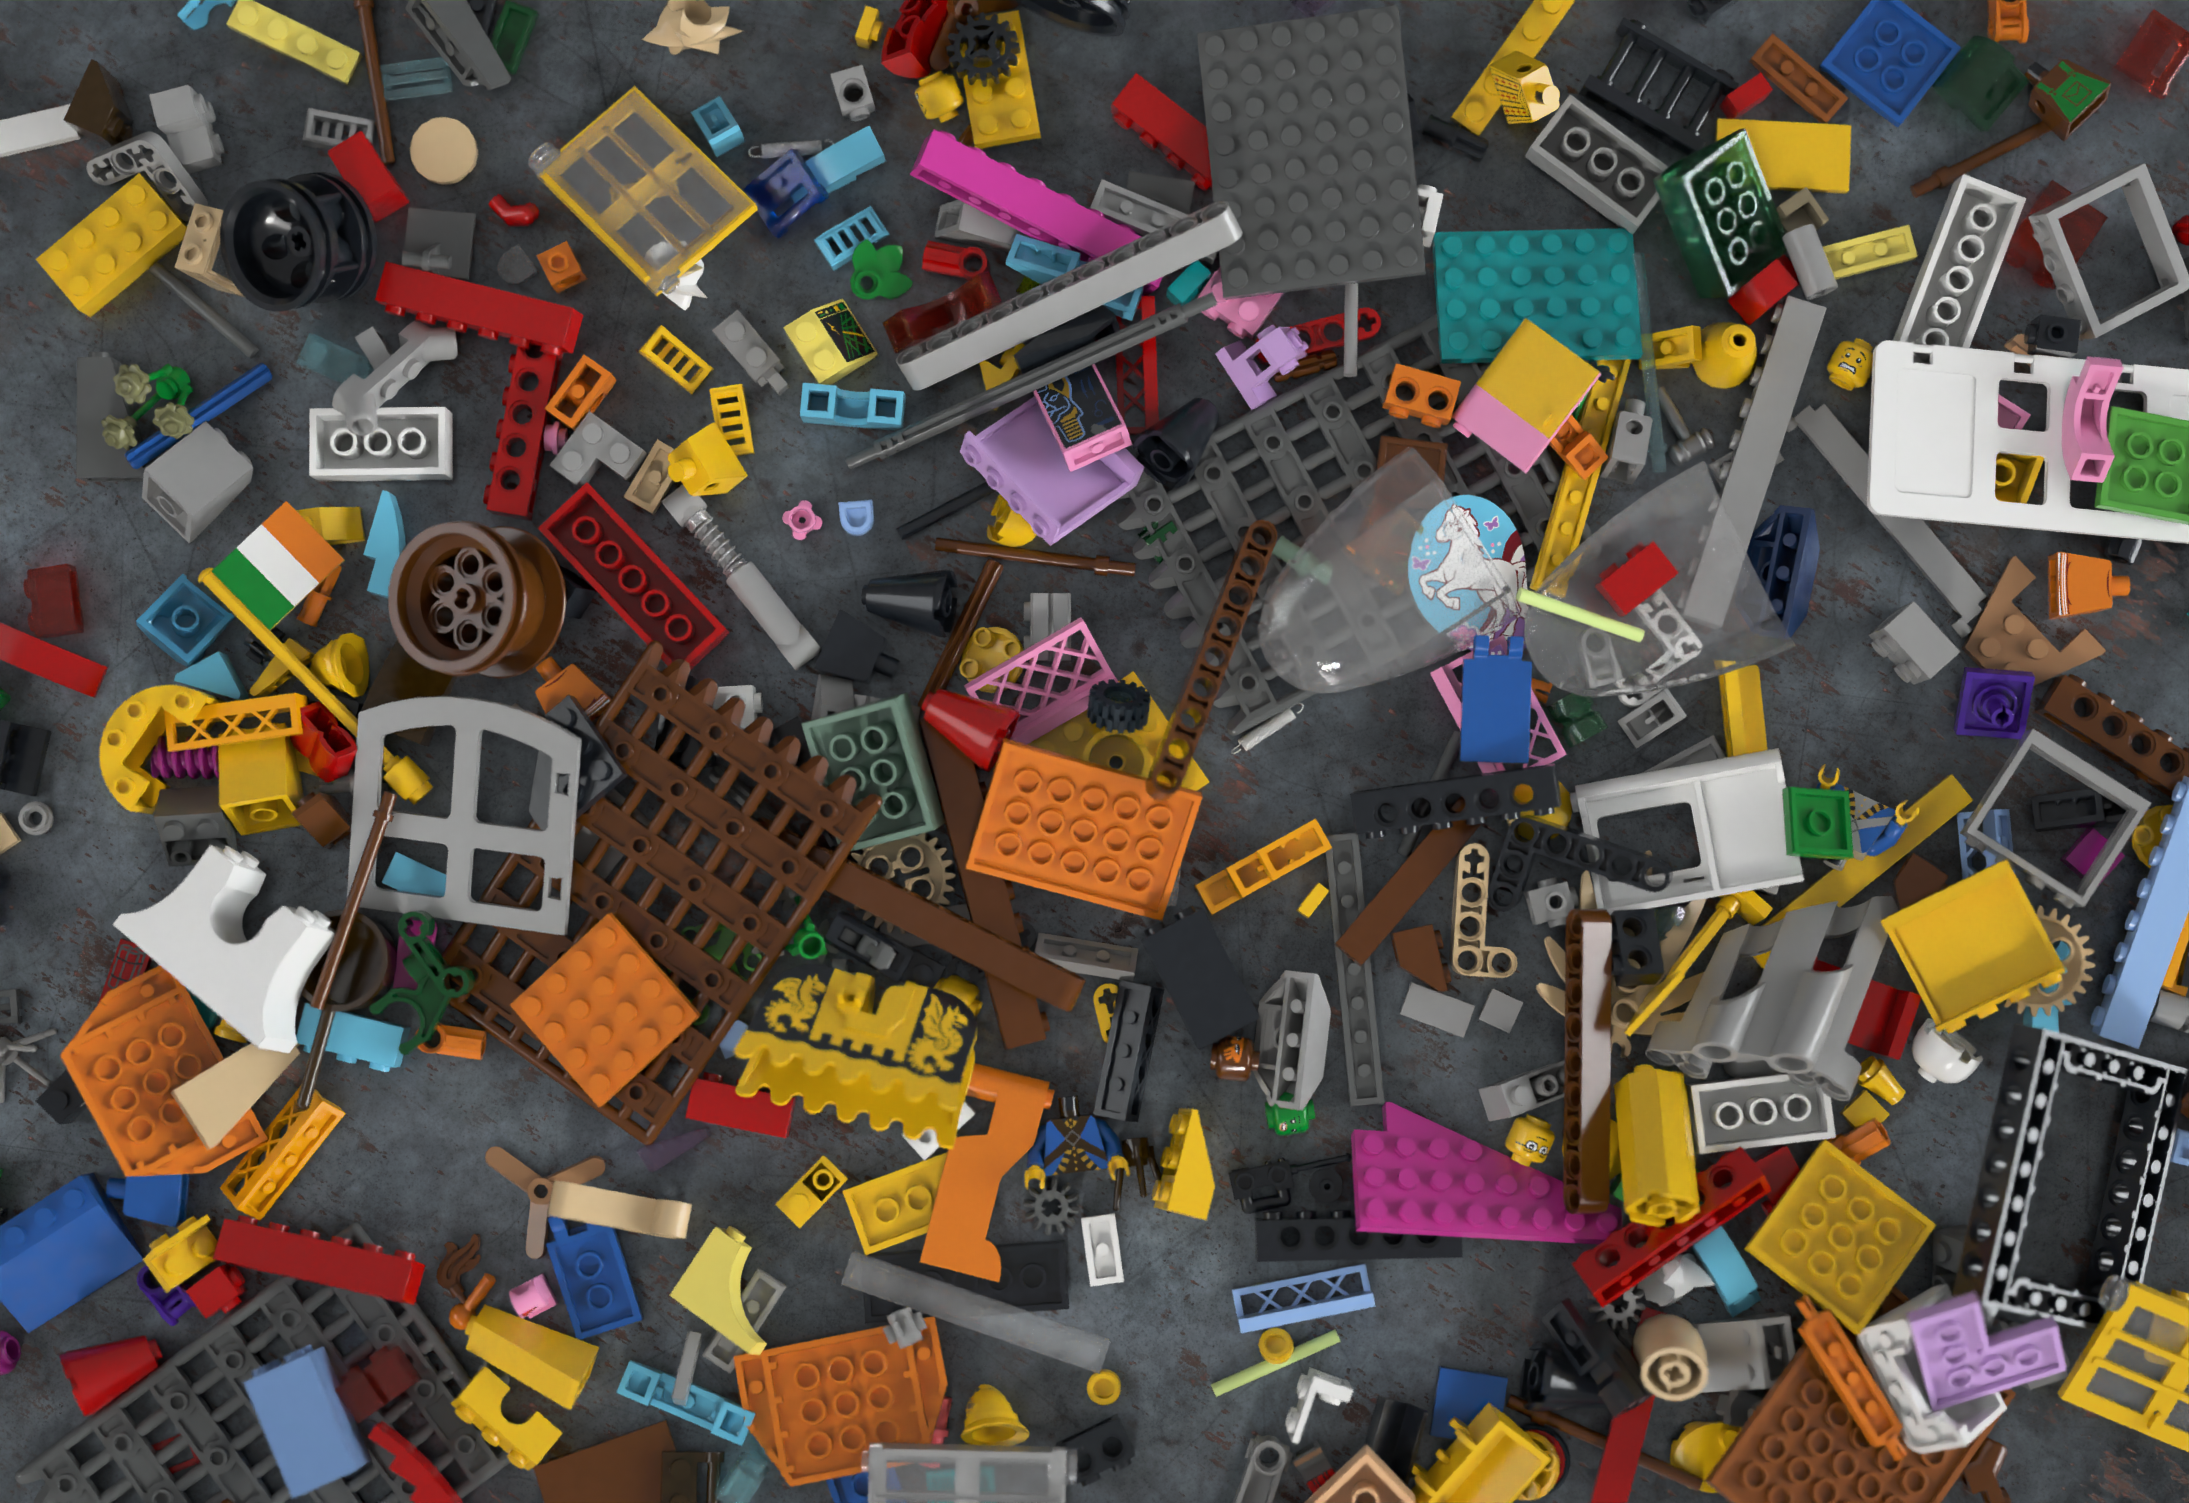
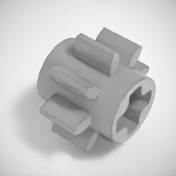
(905, 1327)

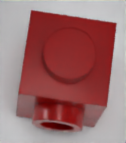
(218, 1291)

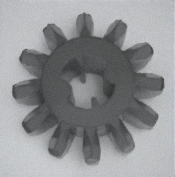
(1053, 1217)

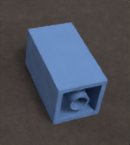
(306, 1420)

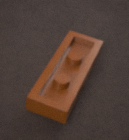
(1798, 79)

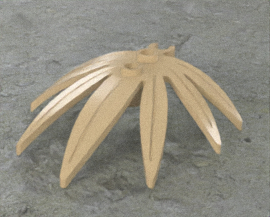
(1627, 999)

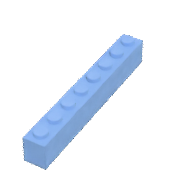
(2151, 932)

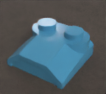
(184, 622)

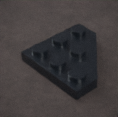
(598, 765)

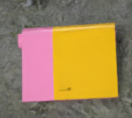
(1525, 395)

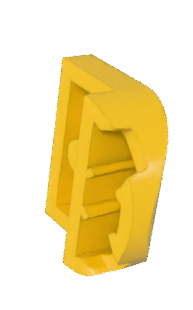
(1702, 1447)

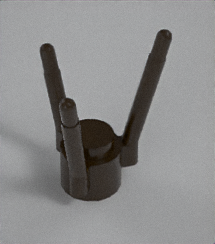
(1136, 1153)

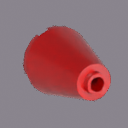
(971, 724)
(108, 1369)

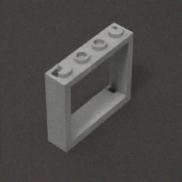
(2153, 230)
(2087, 774)

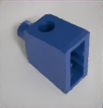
(153, 1198)

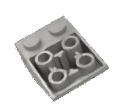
(1746, 1350)

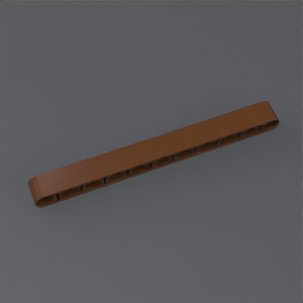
(947, 929)

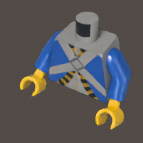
(1871, 822)

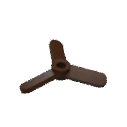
(939, 58)

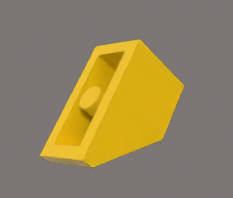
(336, 524)

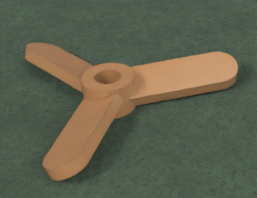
(529, 1181)

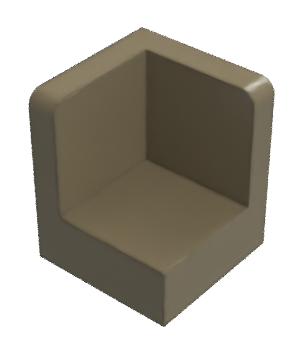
(1801, 211)

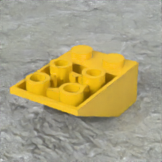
(1187, 1173)

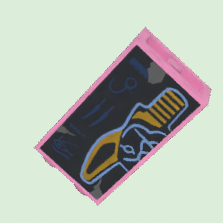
(1083, 417)

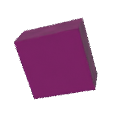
(2084, 851)

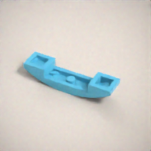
(703, 1406)

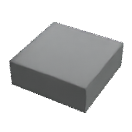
(1500, 1010)

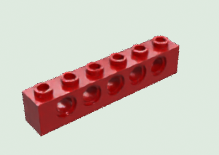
(520, 501)
(1667, 1243)

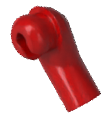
(514, 215)

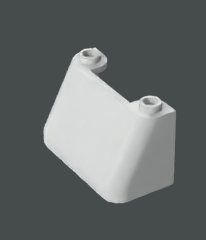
(1896, 1370)

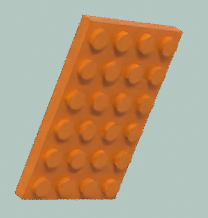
(1082, 830)

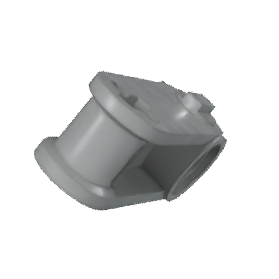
(1262, 1478)

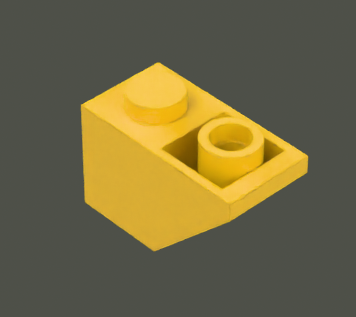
(811, 1191)

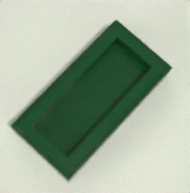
(513, 33)

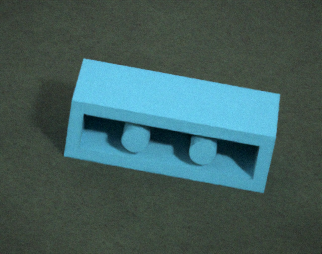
(356, 1037)

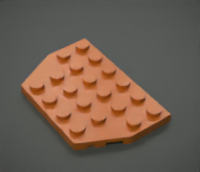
(128, 1062)
(836, 1395)

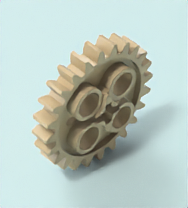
(893, 854)
(2074, 962)

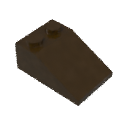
(406, 679)

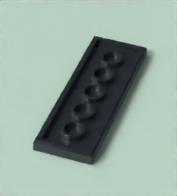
(1030, 1278)

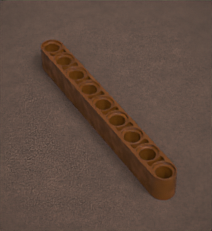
(1201, 671)
(1587, 1061)

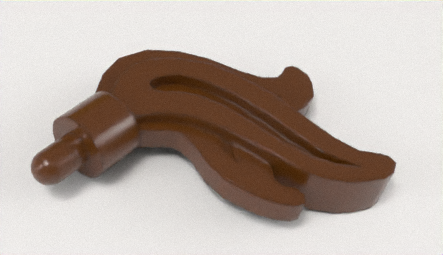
(455, 1264)

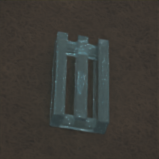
(388, 81)

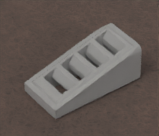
(328, 118)

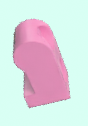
(533, 1297)

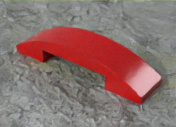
(50, 661)

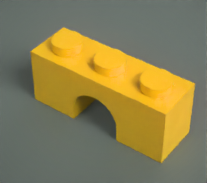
(481, 1405)

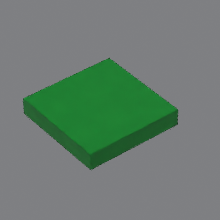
(1817, 823)

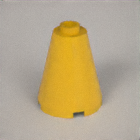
(1727, 355)

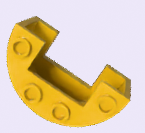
(131, 738)

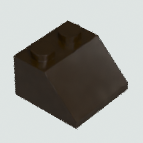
(100, 108)

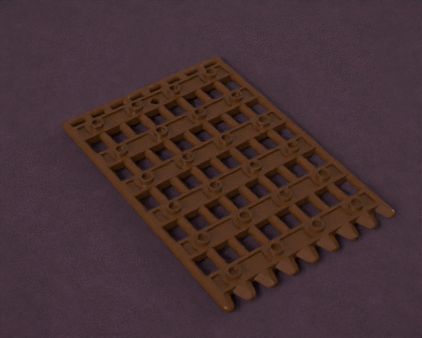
(746, 752)

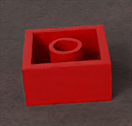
(1746, 97)

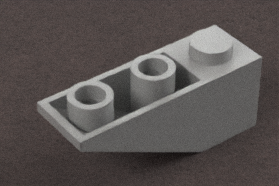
(1523, 1091)

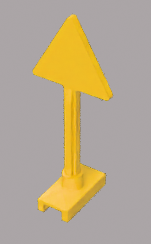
(1746, 904)

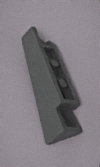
(460, 41)

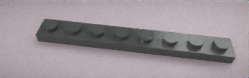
(1354, 981)

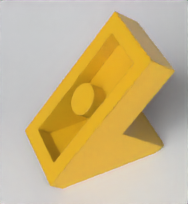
(1676, 347)
(994, 376)

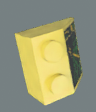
(830, 342)

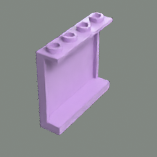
(1029, 471)

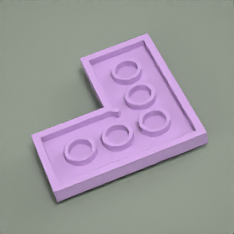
(1966, 1364)

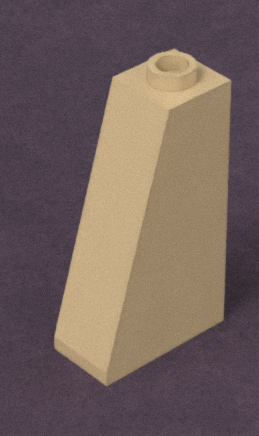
(229, 1089)

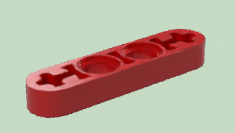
(1320, 343)

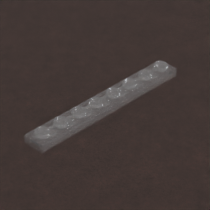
(976, 1312)

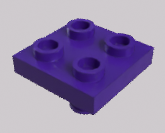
(1994, 703)

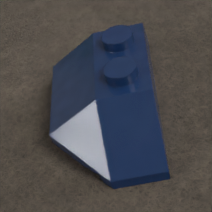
(1786, 560)

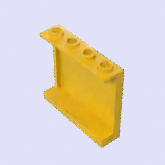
(1974, 946)

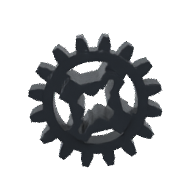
(979, 62)

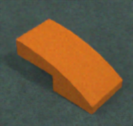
(1578, 448)

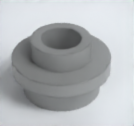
(27, 813)

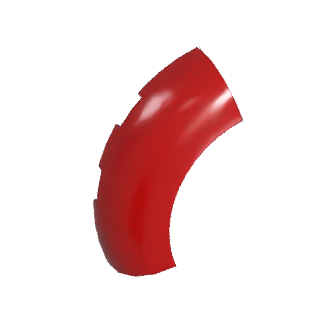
(913, 37)

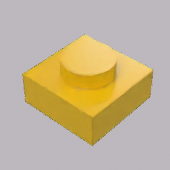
(869, 28)

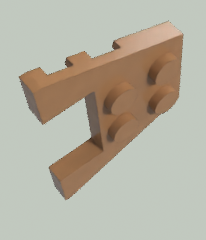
(2009, 641)

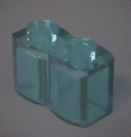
(743, 1478)

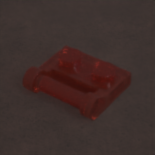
(2147, 50)

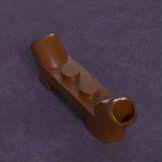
(1983, 1470)

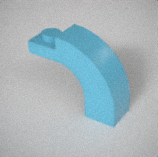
(1727, 1271)

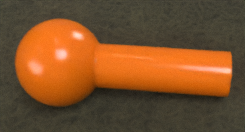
(461, 1313)

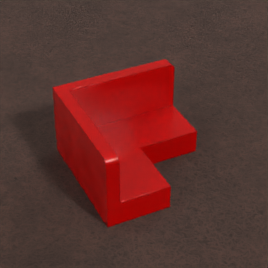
(368, 175)

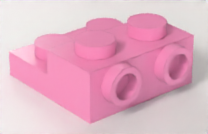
(1241, 314)

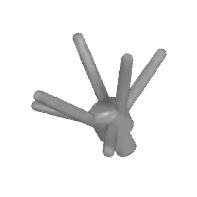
(9, 1054)

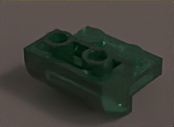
(1981, 81)

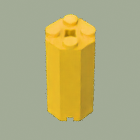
(1656, 1146)

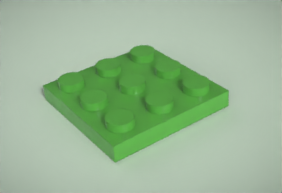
(2148, 467)

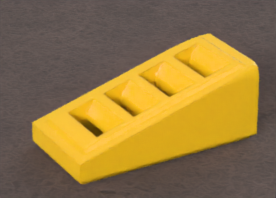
(662, 333)
(726, 392)
(277, 673)

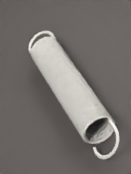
(779, 149)
(1266, 729)

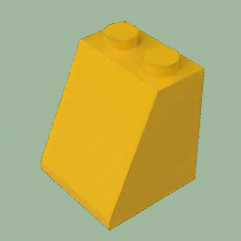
(259, 783)

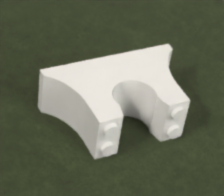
(203, 945)

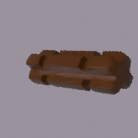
(1310, 365)

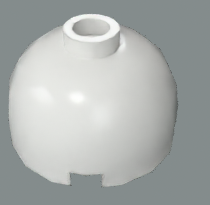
(1943, 1054)

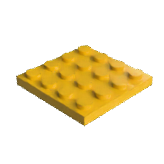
(1840, 1237)

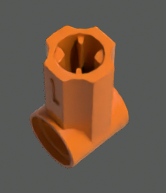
(458, 1042)
(1862, 1141)

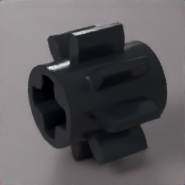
(258, 651)

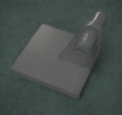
(439, 242)

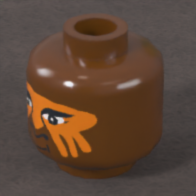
(1234, 1058)

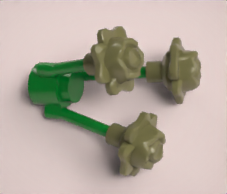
(134, 386)

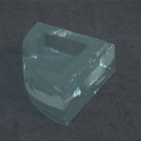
(1666, 918)

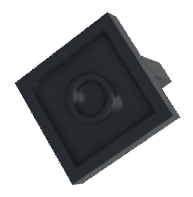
(22, 757)

